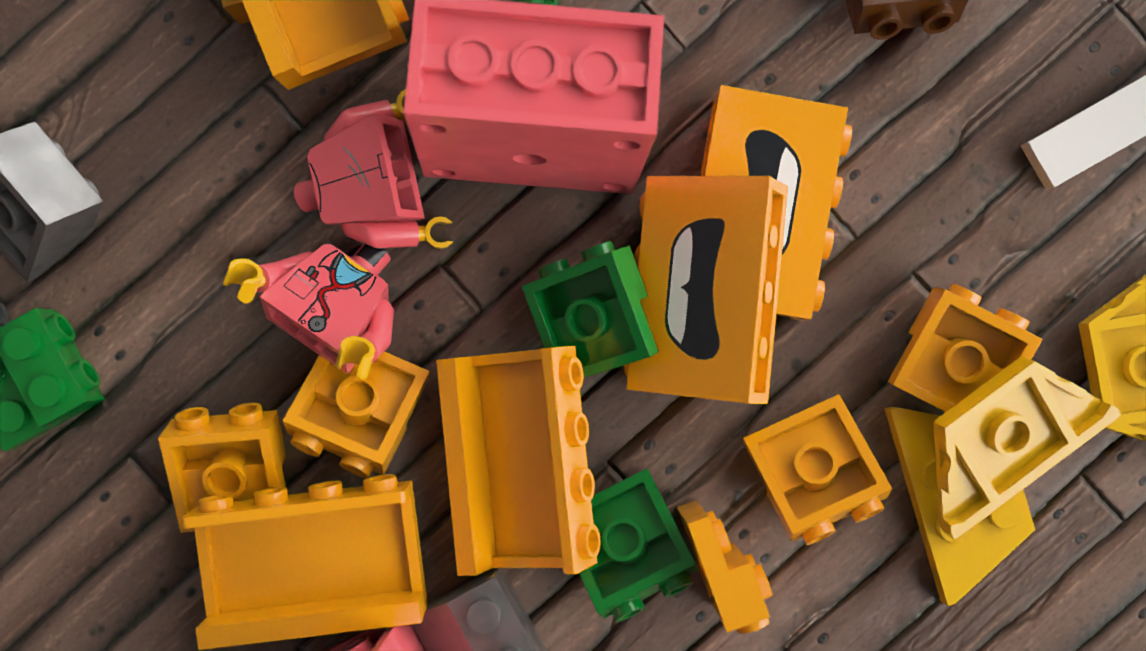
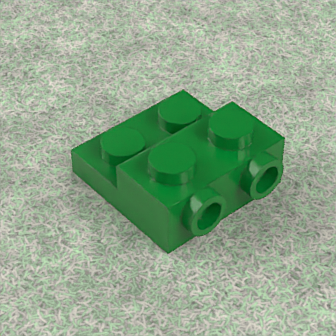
(593, 308)
(41, 377)
(637, 550)

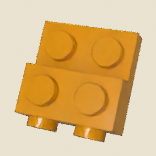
(959, 347)
(355, 415)
(222, 455)
(818, 470)
(730, 577)

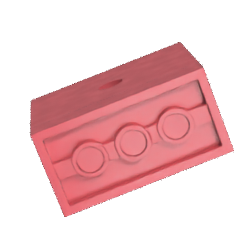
(533, 93)

